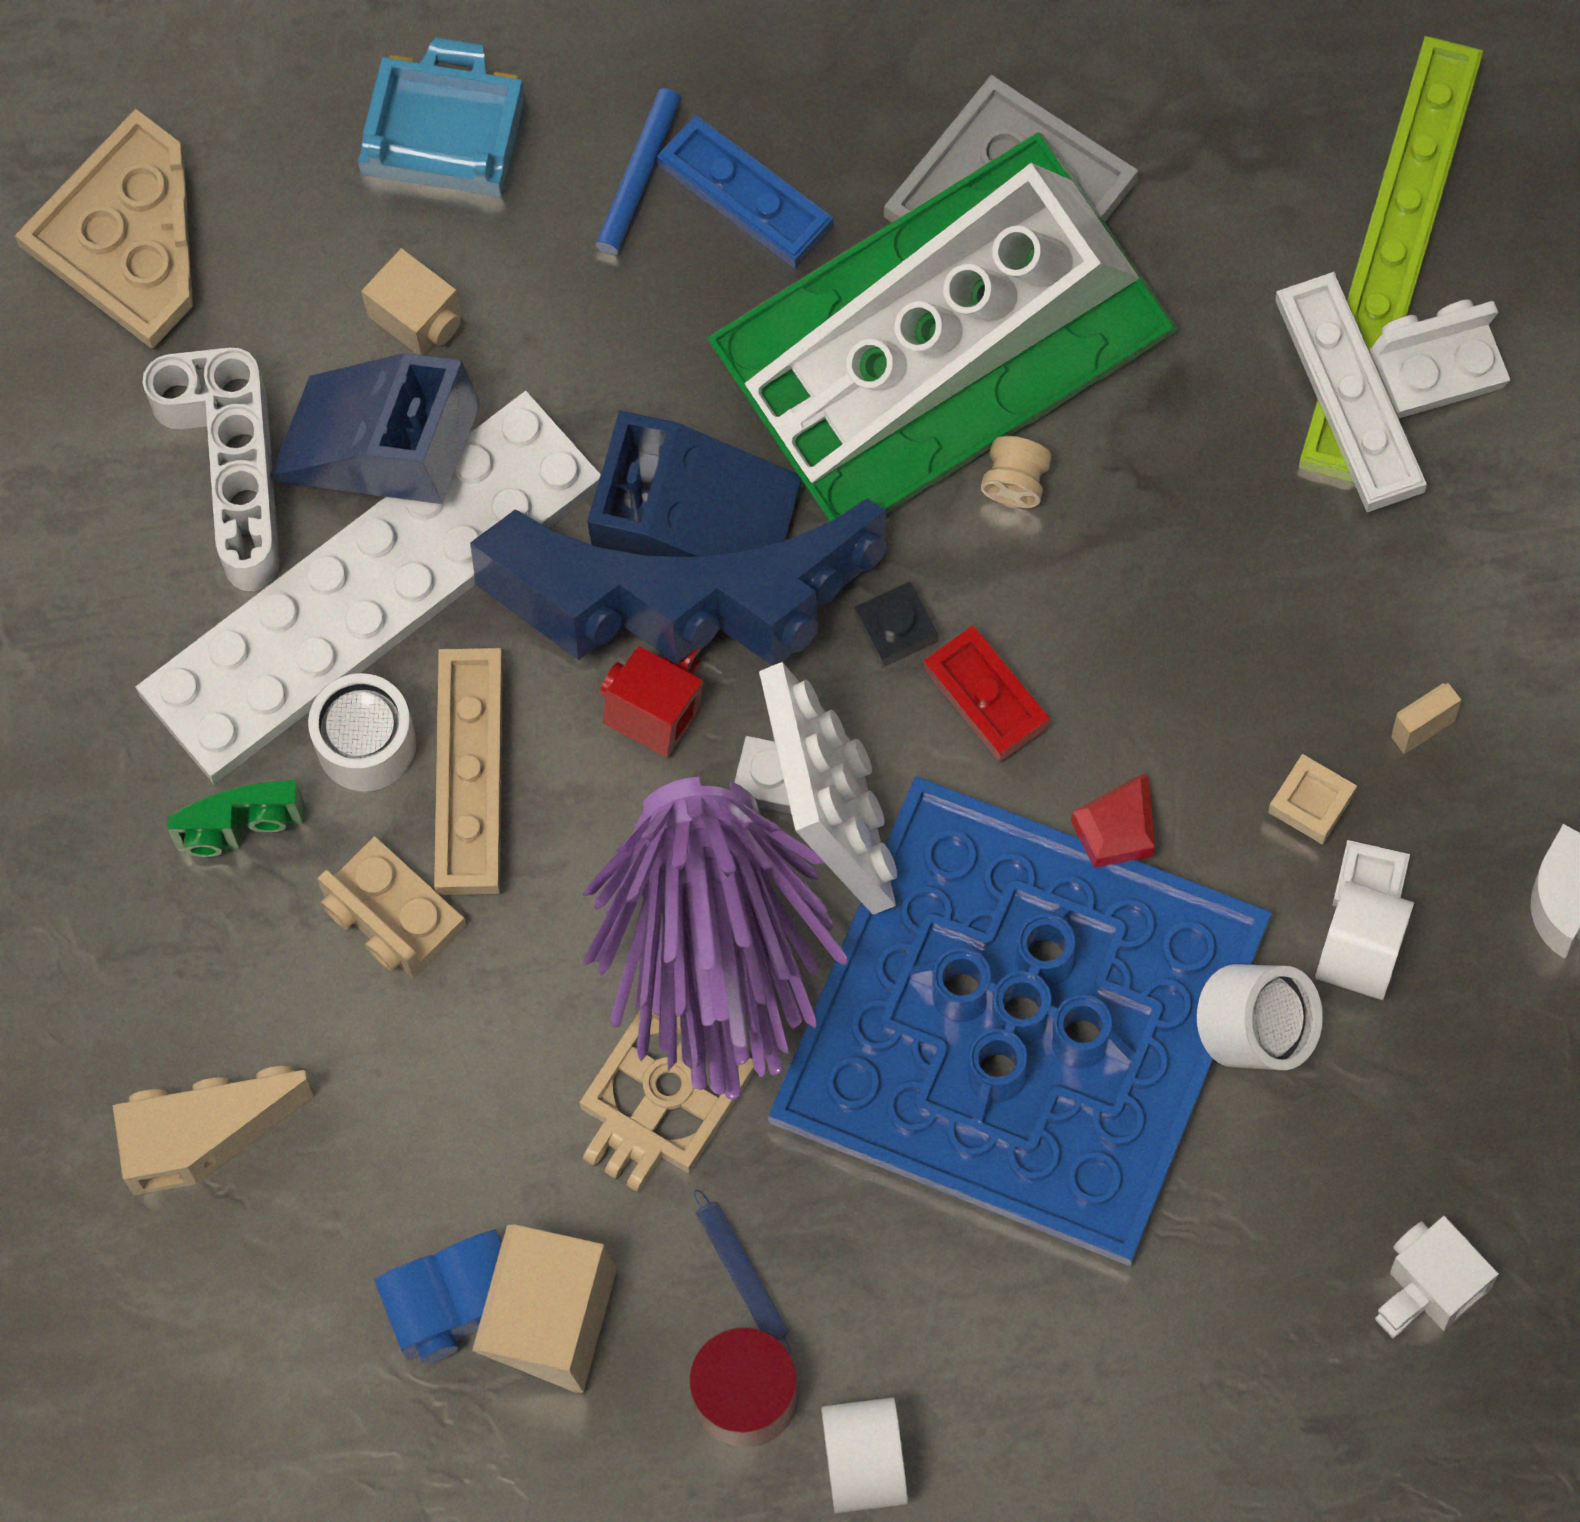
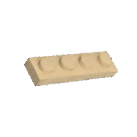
(469, 771)

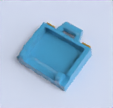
(442, 121)

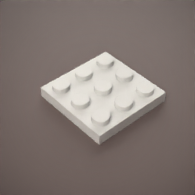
(829, 788)

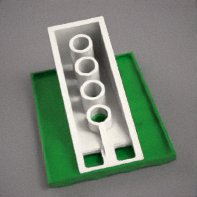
(943, 332)

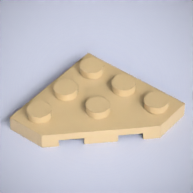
(122, 230)

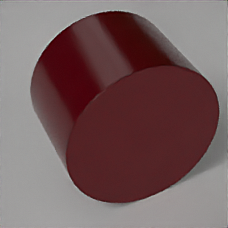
(744, 1387)

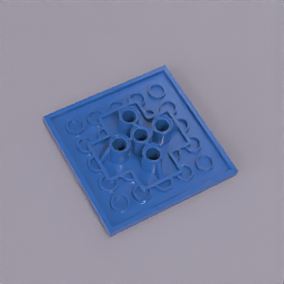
(1077, 1127)

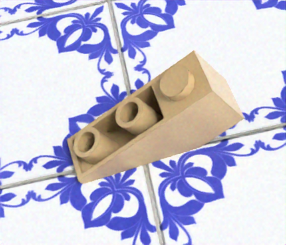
(192, 1133)

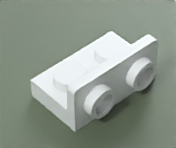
(1439, 358)

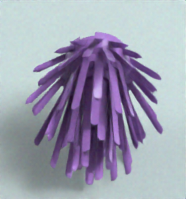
(723, 933)

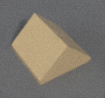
(546, 1305)

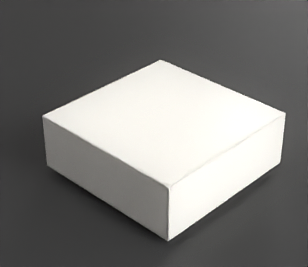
(1372, 868)

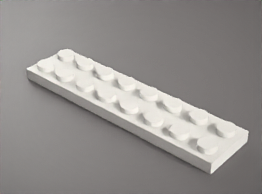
(360, 592)

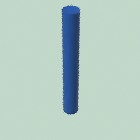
(638, 171)

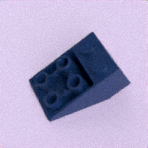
(381, 428)
(686, 493)

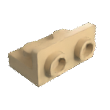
(392, 907)

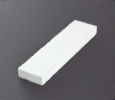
(1350, 392)

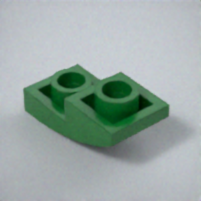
(216, 820)

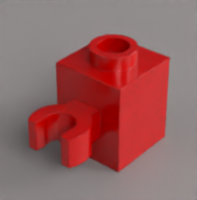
(652, 698)

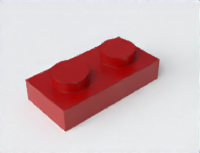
(986, 693)

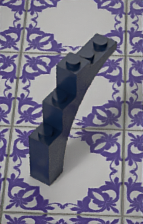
(676, 604)

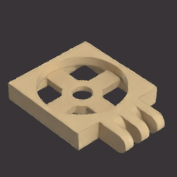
(635, 1136)

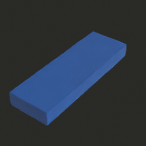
(745, 191)

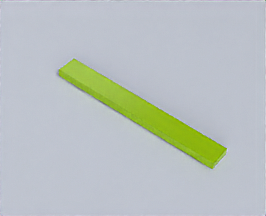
(1403, 212)

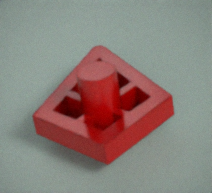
(1117, 824)

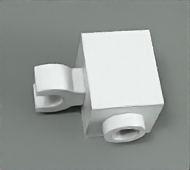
(1438, 1276)

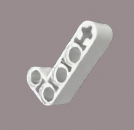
(230, 468)

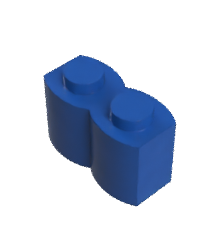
(440, 1296)

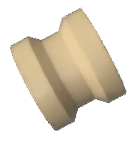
(1016, 472)

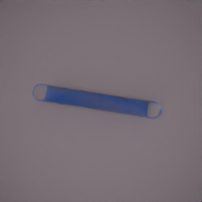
(757, 1282)

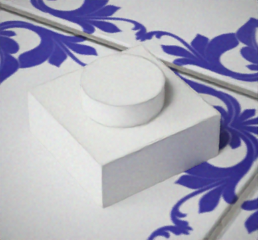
(762, 775)

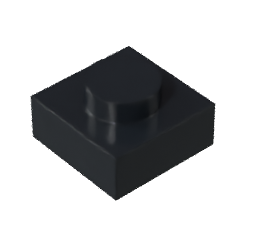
(896, 624)

